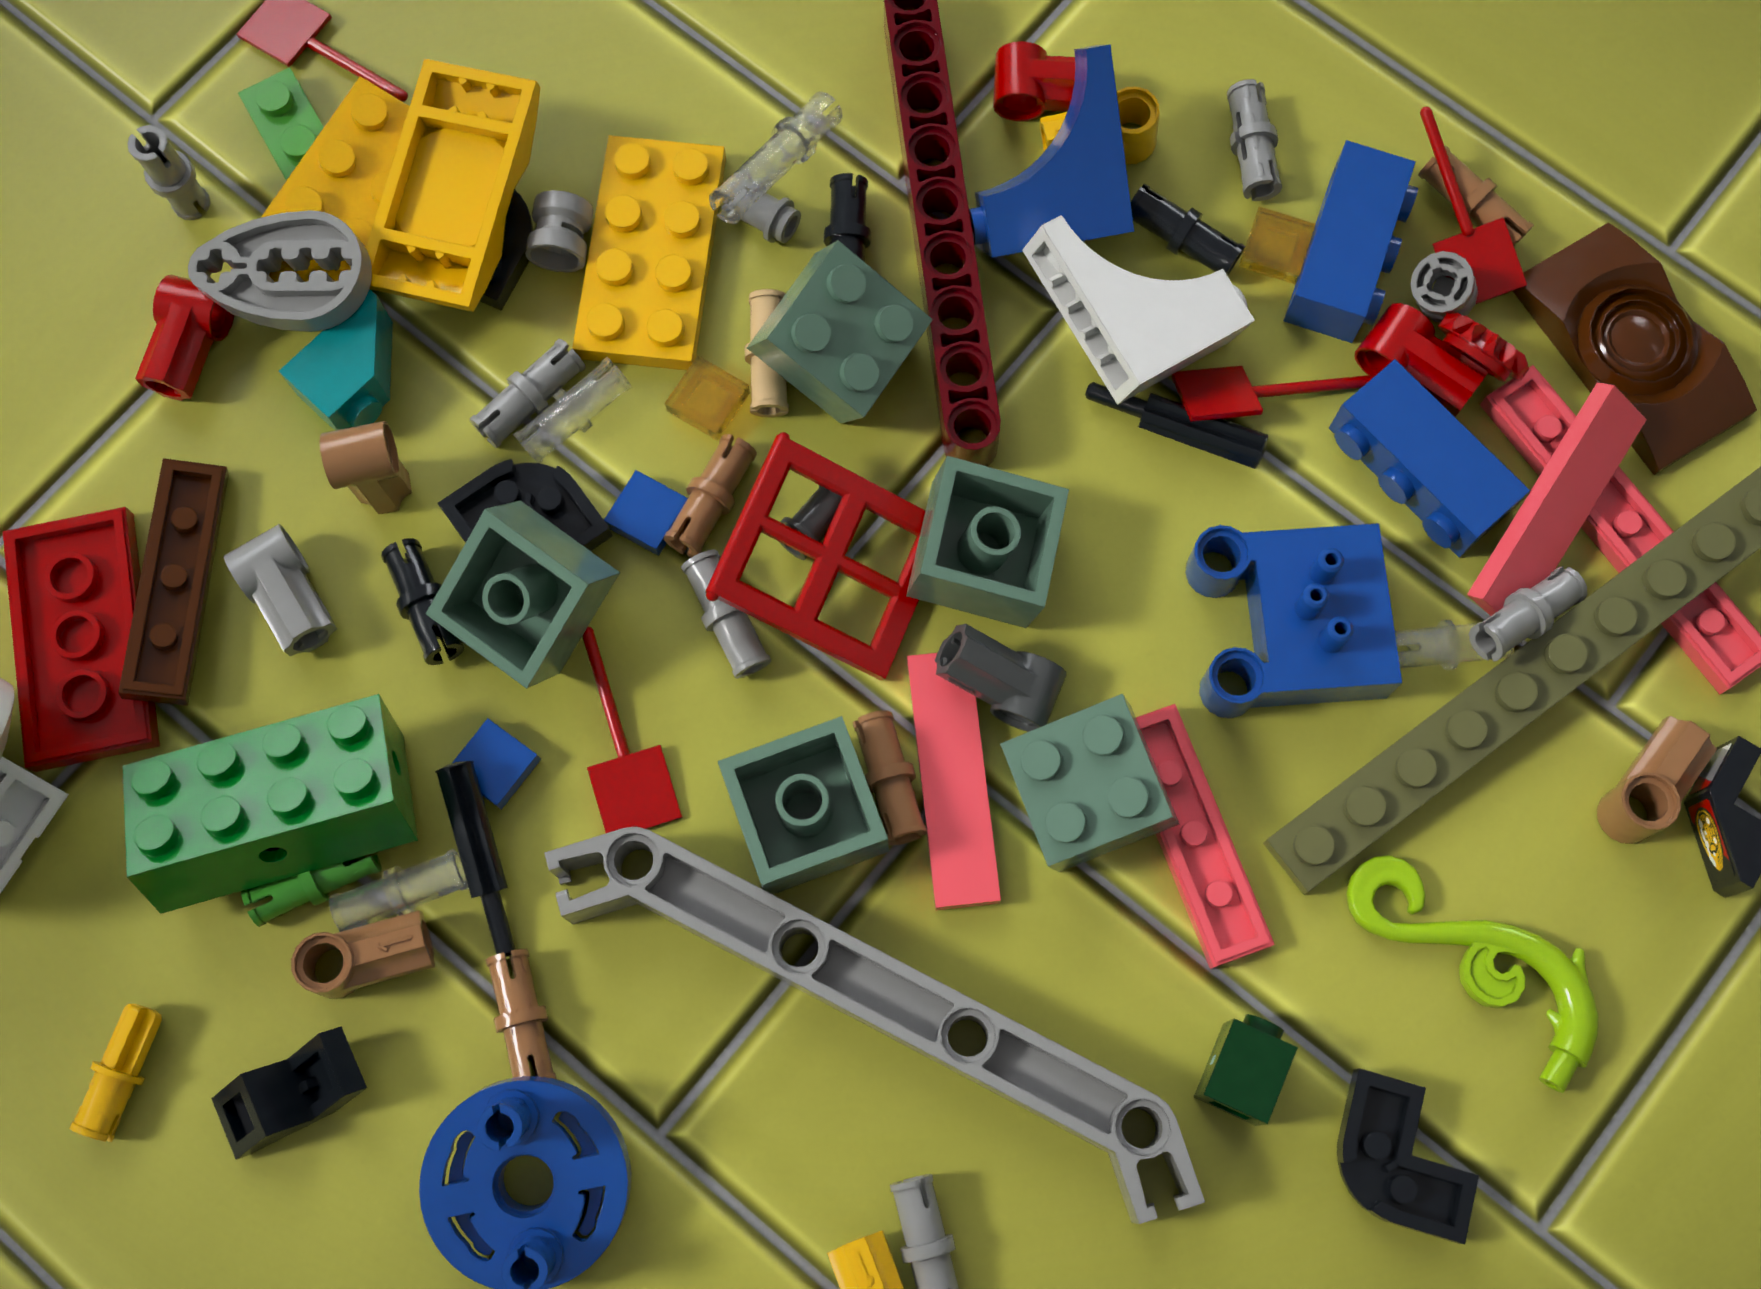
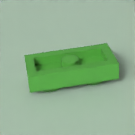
(283, 118)

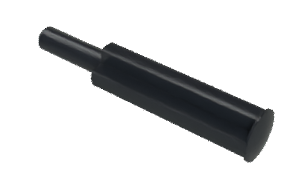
(1172, 421)
(476, 847)

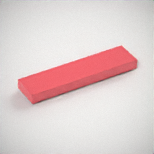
(1560, 497)
(953, 789)
(1201, 849)

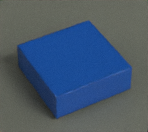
(645, 512)
(499, 762)

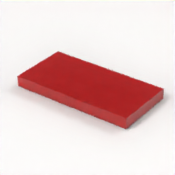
(71, 627)

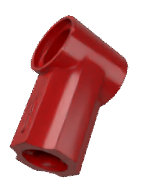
(1031, 81)
(182, 338)
(1411, 340)

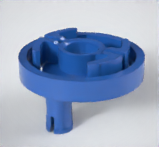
(530, 1242)

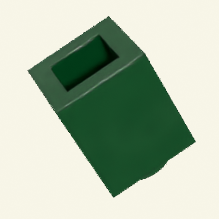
(1246, 1069)

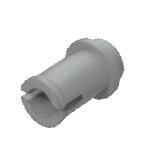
(773, 217)

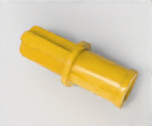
(117, 1073)

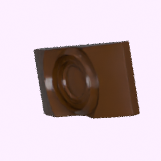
(1622, 326)

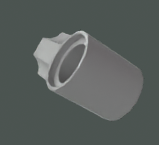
(275, 578)

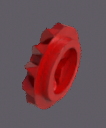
(1483, 347)

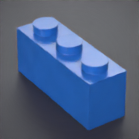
(1353, 242)
(1426, 459)

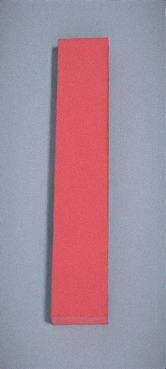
(1627, 527)

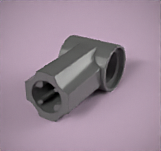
(1016, 684)

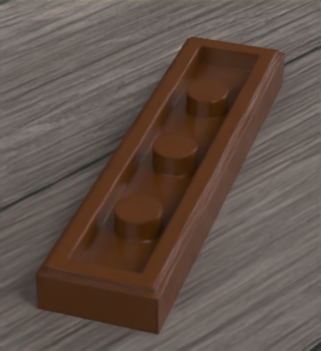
(174, 583)

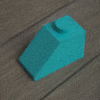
(347, 368)

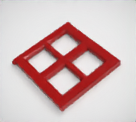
(829, 558)

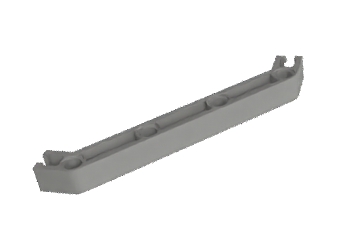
(885, 997)

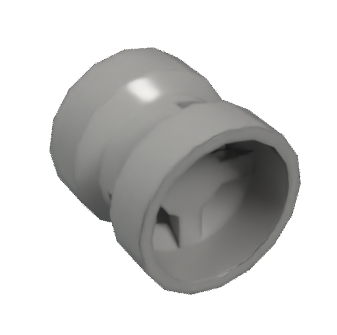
(559, 231)
(1447, 294)

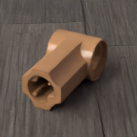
(367, 464)
(1658, 780)
(369, 954)

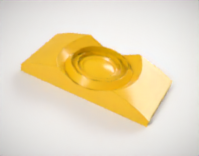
(452, 184)

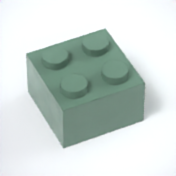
(840, 333)
(988, 542)
(522, 593)
(1089, 783)
(804, 806)

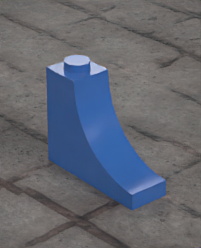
(1075, 177)

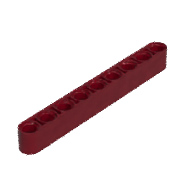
(937, 240)

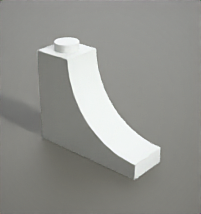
(1131, 323)

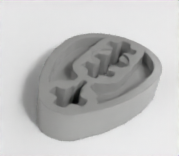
(290, 303)

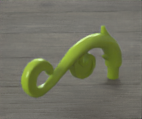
(1577, 1013)

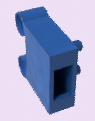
(1314, 616)

